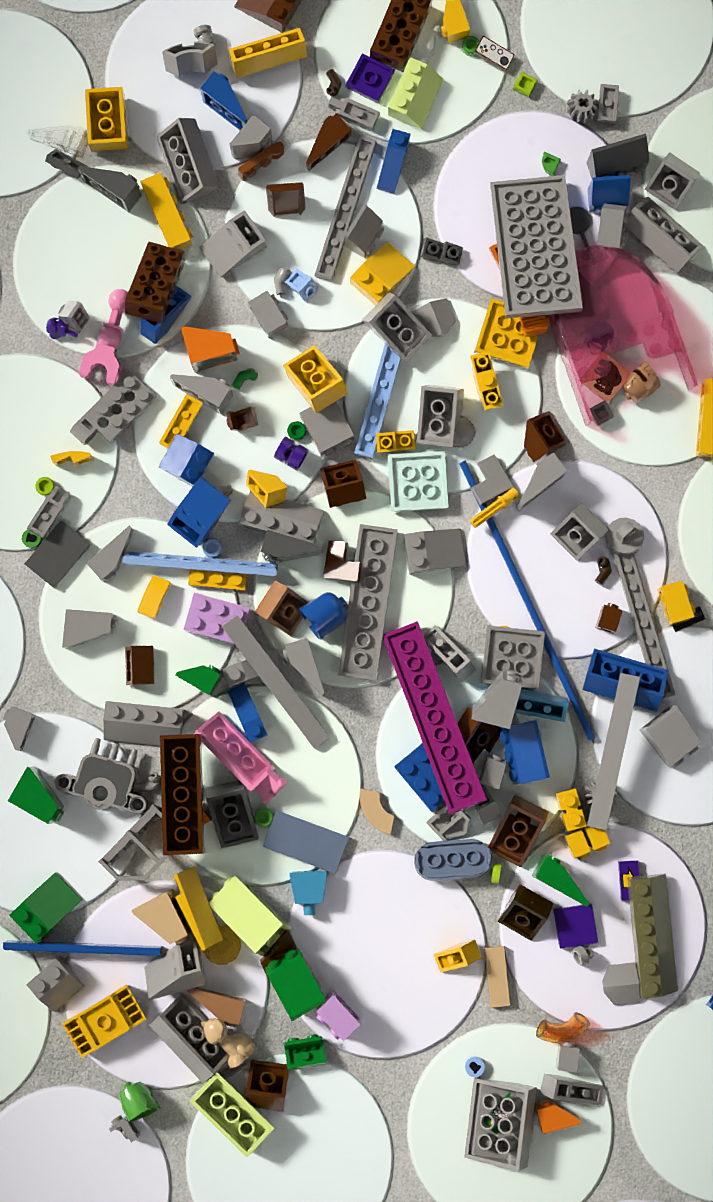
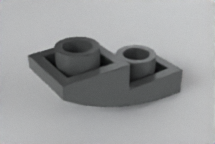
(441, 252)

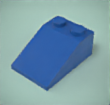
(220, 97)

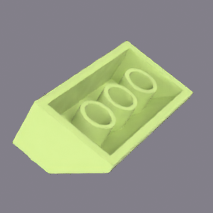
(231, 1114)

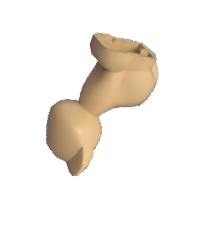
(238, 1045)

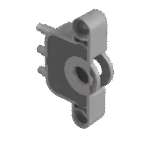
(108, 772)

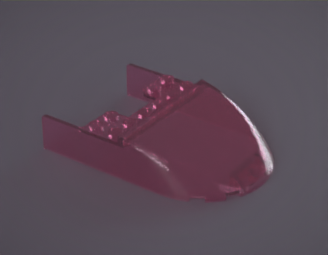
(619, 311)

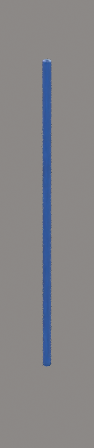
(531, 609)

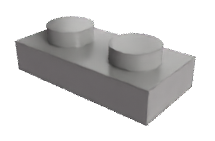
(608, 103)

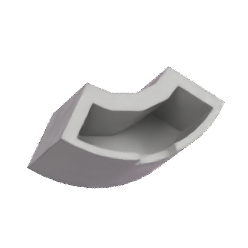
(190, 58)

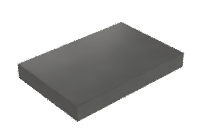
(57, 554)

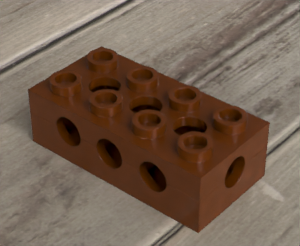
(405, 39)
(154, 282)

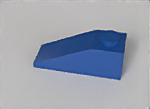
(393, 160)
(155, 331)
(247, 713)

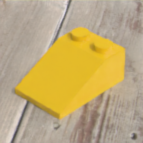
(381, 273)

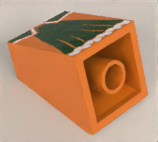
(209, 348)

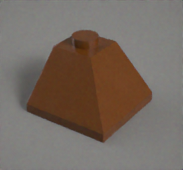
(543, 436)

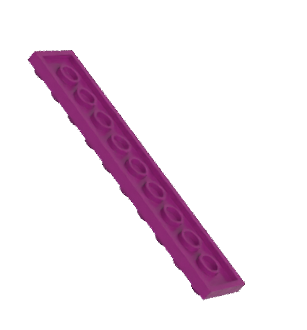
(434, 718)

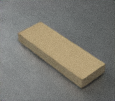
(497, 976)

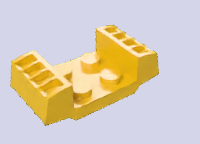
(104, 1021)

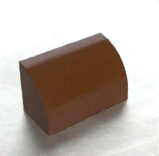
(139, 665)

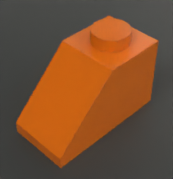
(554, 1117)

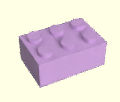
(209, 614)

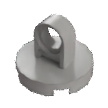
(624, 536)

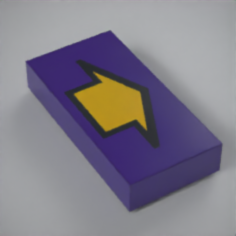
(626, 869)

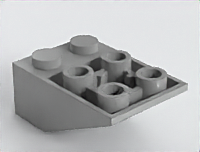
(233, 244)
(175, 971)

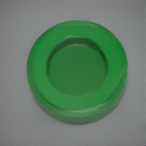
(296, 431)

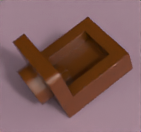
(242, 419)

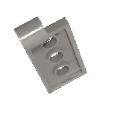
(87, 425)

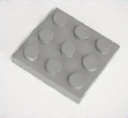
(513, 650)

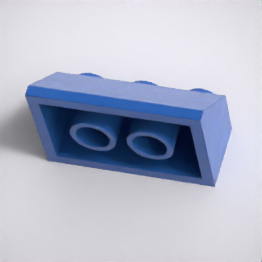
(524, 753)

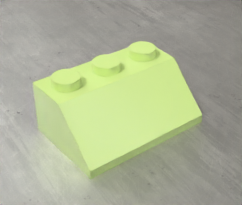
(415, 94)

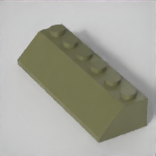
(652, 935)

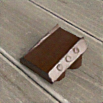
(285, 198)

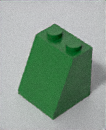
(37, 797)
(295, 984)

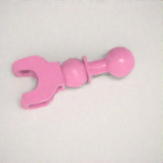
(109, 338)

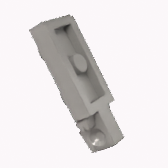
(355, 112)

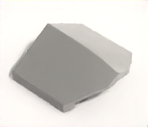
(436, 317)
(448, 825)
(621, 983)

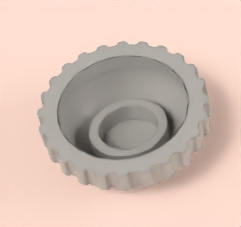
(465, 433)

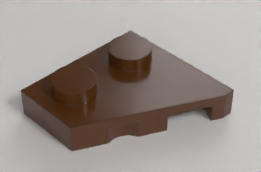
(279, 949)

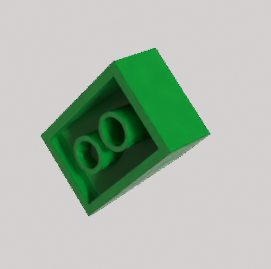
(554, 875)
(45, 907)

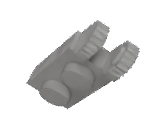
(48, 513)

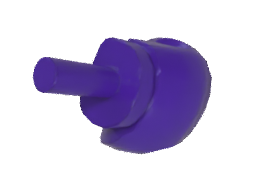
(58, 328)

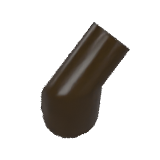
(335, 83)

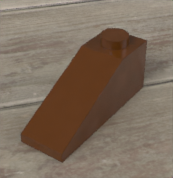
(330, 137)

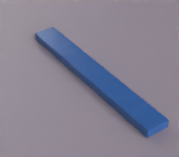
(82, 948)

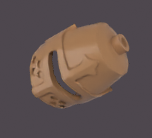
(641, 383)

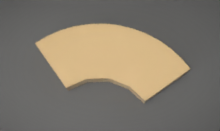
(375, 812)

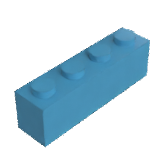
(542, 705)

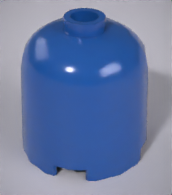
(325, 614)

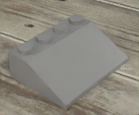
(512, 1143)

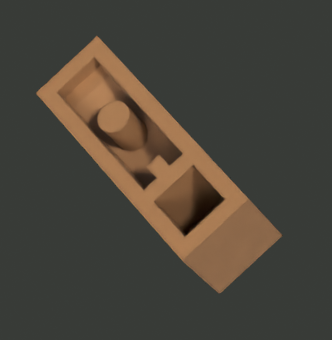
(221, 1005)

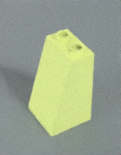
(248, 915)

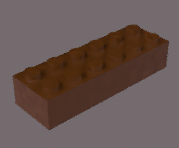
(182, 794)

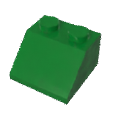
(202, 678)

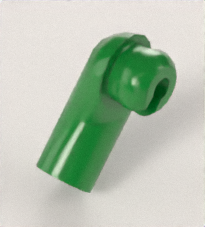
(243, 376)

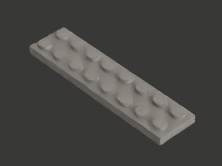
(368, 603)

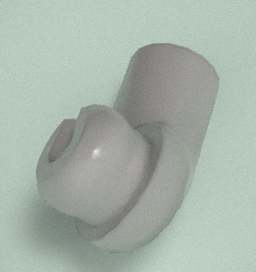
(279, 279)
(149, 785)

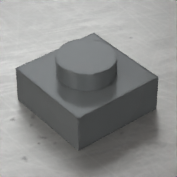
(601, 413)

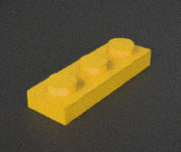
(181, 420)
(217, 579)

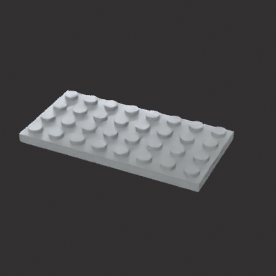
(535, 247)

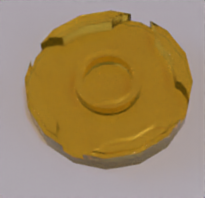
(227, 949)

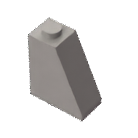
(86, 626)

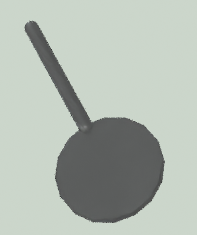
(580, 222)

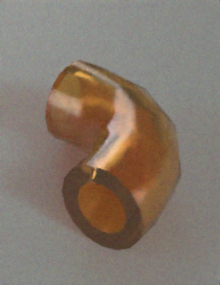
(563, 1031)

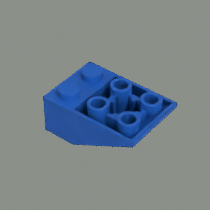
(199, 512)

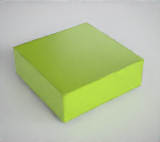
(525, 84)

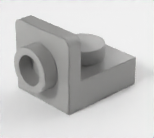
(128, 1129)

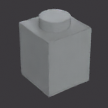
(567, 1057)

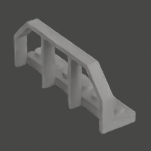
(125, 843)

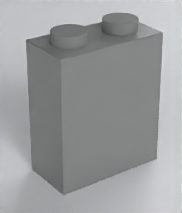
(327, 428)

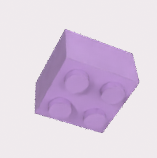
(338, 1016)

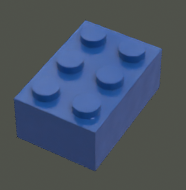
(420, 776)

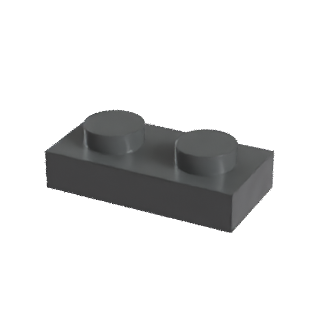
(64, 162)

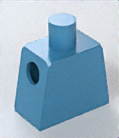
(308, 888)

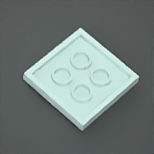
(418, 481)

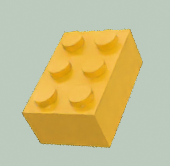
(106, 119)
(315, 379)

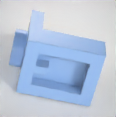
(301, 284)

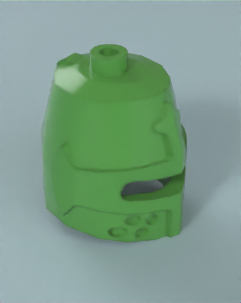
(137, 1101)

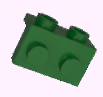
(305, 1052)

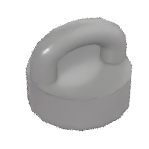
(580, 955)

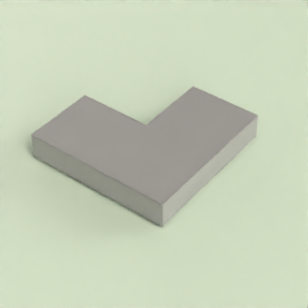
(495, 482)

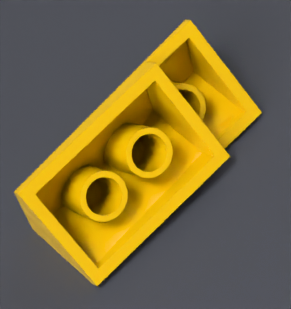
(196, 909)

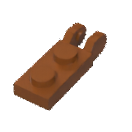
(262, 160)

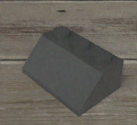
(619, 157)

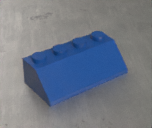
(604, 676)

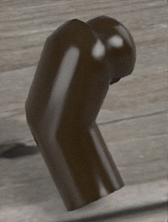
(605, 570)

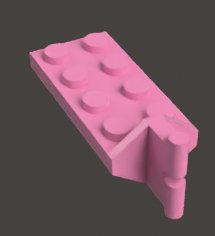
(240, 757)

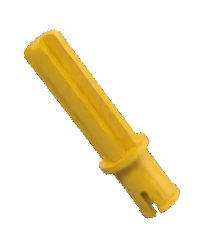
(501, 503)

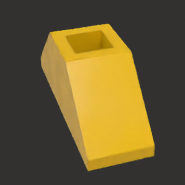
(486, 381)

